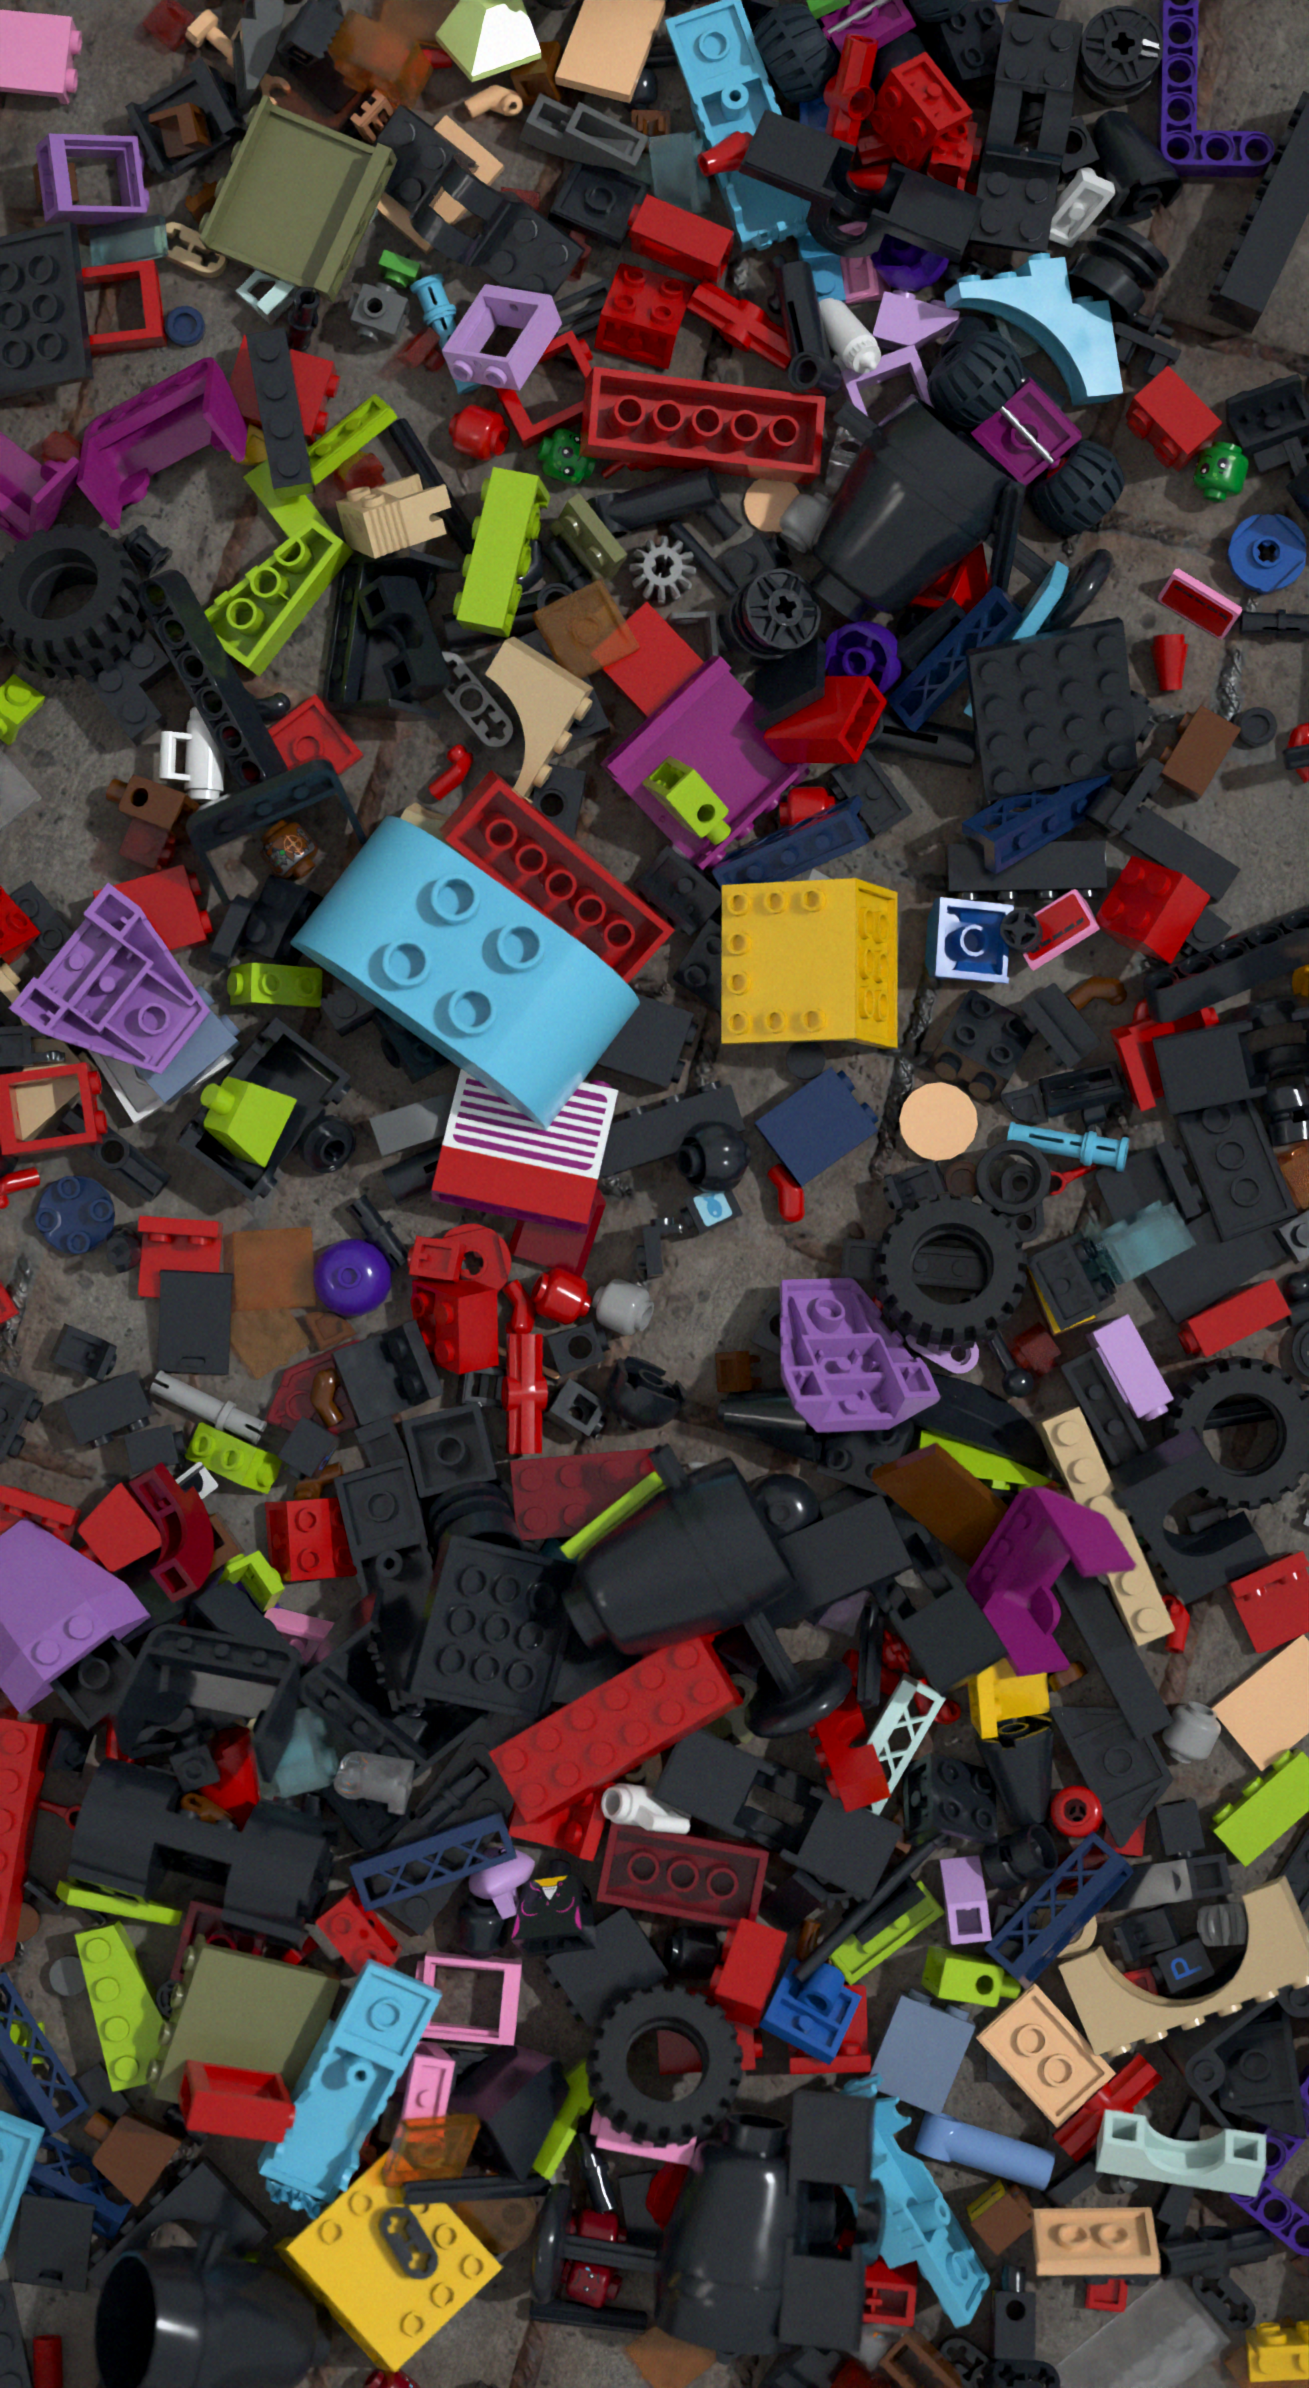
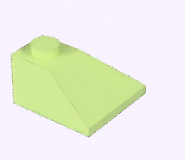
(488, 37)

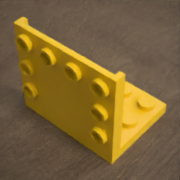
(810, 963)
(361, 2282)

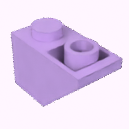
(910, 321)
(965, 1900)

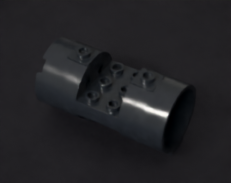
(135, 1834)

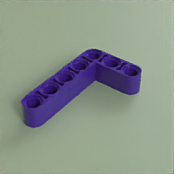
(1184, 97)
(1292, 2214)

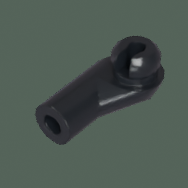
(271, 707)

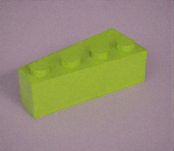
(500, 551)
(277, 595)
(121, 2003)

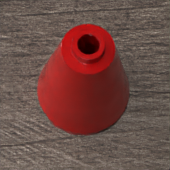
(239, 1782)

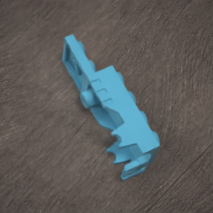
(728, 96)
(347, 2086)
(917, 2216)

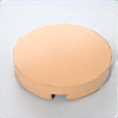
(938, 1121)

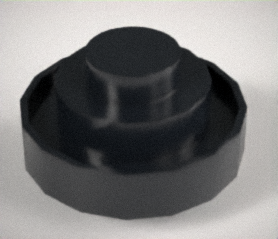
(326, 1144)

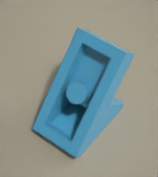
(824, 266)

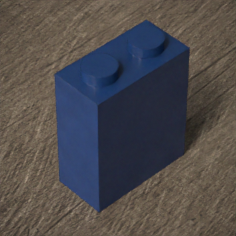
(817, 1126)

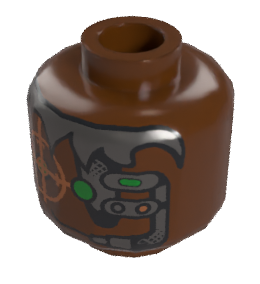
(288, 850)

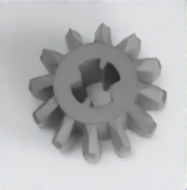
(677, 572)
(1223, 1924)

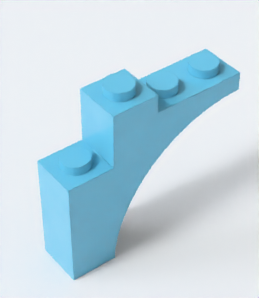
(1070, 330)

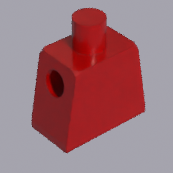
(119, 1530)

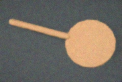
(767, 502)

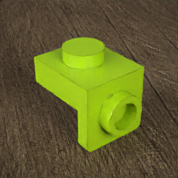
(17, 706)
(257, 1577)

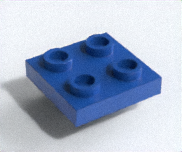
(811, 2013)

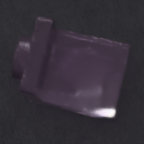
(845, 1614)

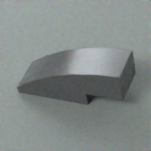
(255, 45)
(582, 135)
(412, 1124)

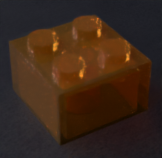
(379, 59)

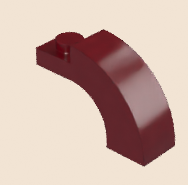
(183, 1530)

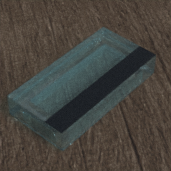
(129, 241)

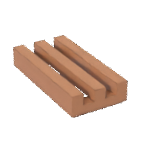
(371, 116)

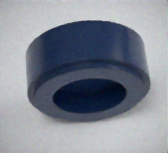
(185, 326)

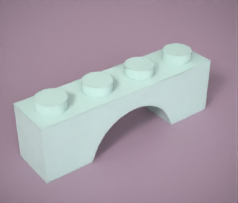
(1224, 2163)

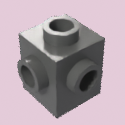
(388, 321)

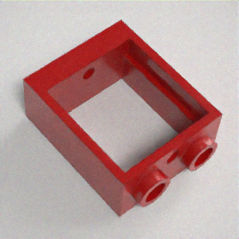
(680, 240)
(154, 333)
(533, 434)
(10, 1128)
(1233, 1319)
(353, 1936)
(235, 2101)

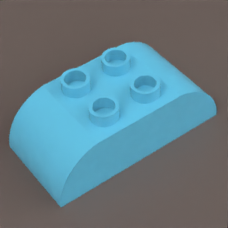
(468, 968)

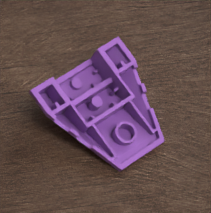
(115, 989)
(844, 1361)
(53, 1611)

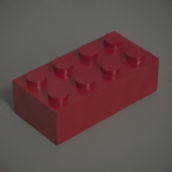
(570, 1491)
(683, 1874)

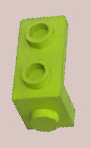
(274, 985)
(234, 1458)

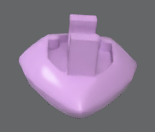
(501, 1881)

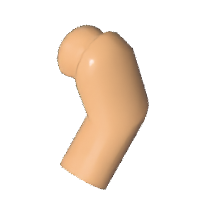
(496, 99)

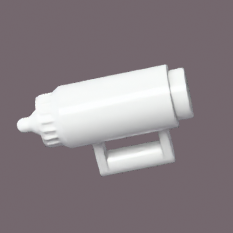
(849, 338)
(203, 760)
(635, 1806)

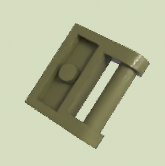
(589, 539)

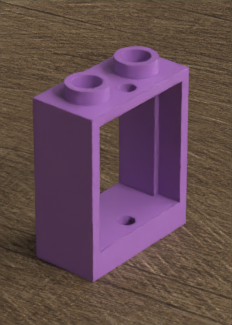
(55, 181)

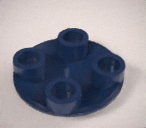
(75, 1214)

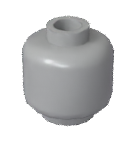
(802, 520)
(623, 1307)
(1192, 1732)

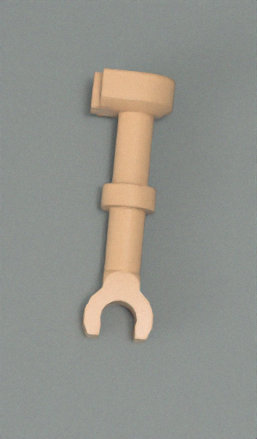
(206, 28)

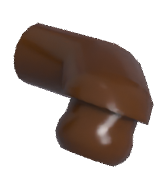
(1100, 988)
(322, 1395)
(313, 1488)
(208, 1810)
(808, 1939)

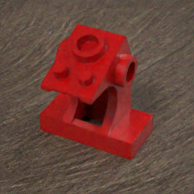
(952, 157)

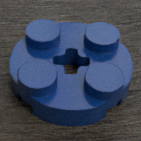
(1289, 553)

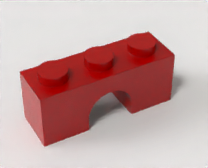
(855, 1771)

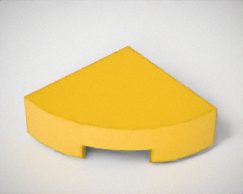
(255, 447)

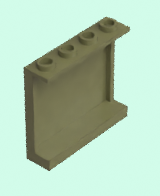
(296, 199)
(241, 2015)

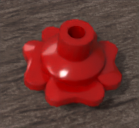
(895, 1652)

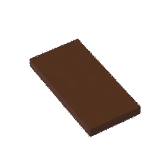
(943, 1499)

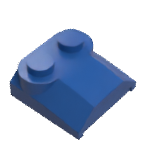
(967, 941)

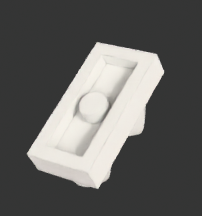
(1079, 206)

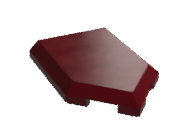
(557, 1246)
(294, 1392)

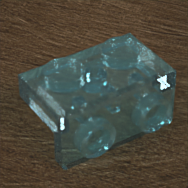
(677, 171)

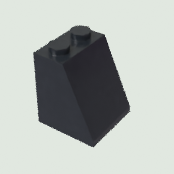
(516, 2103)

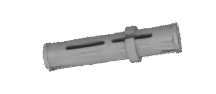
(208, 1407)

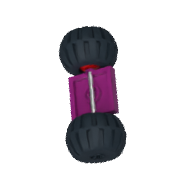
(799, 51)
(1026, 433)

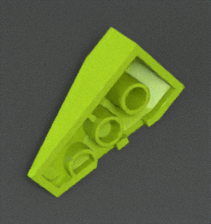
(986, 1466)
(566, 2122)

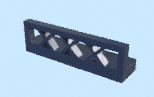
(946, 665)
(1029, 830)
(795, 847)
(428, 1845)
(1072, 1917)
(16, 2072)
(47, 2182)

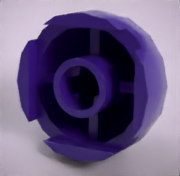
(907, 265)
(864, 650)
(352, 1277)

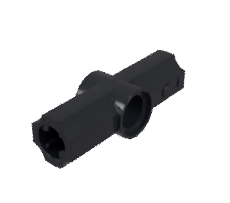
(133, 1169)
(1214, 2251)

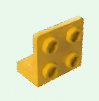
(1002, 1695)
(1278, 2352)

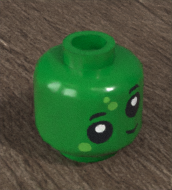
(562, 457)
(1220, 471)

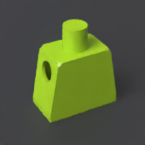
(689, 799)
(246, 1118)
(955, 1973)

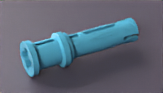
(439, 314)
(1087, 1148)

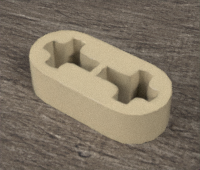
(188, 258)

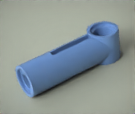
(953, 2140)

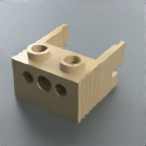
(392, 516)

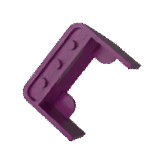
(155, 432)
(31, 491)
(1024, 1561)

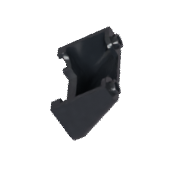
(284, 1064)

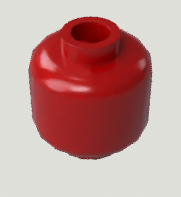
(479, 433)
(803, 803)
(561, 1296)
(1076, 1797)

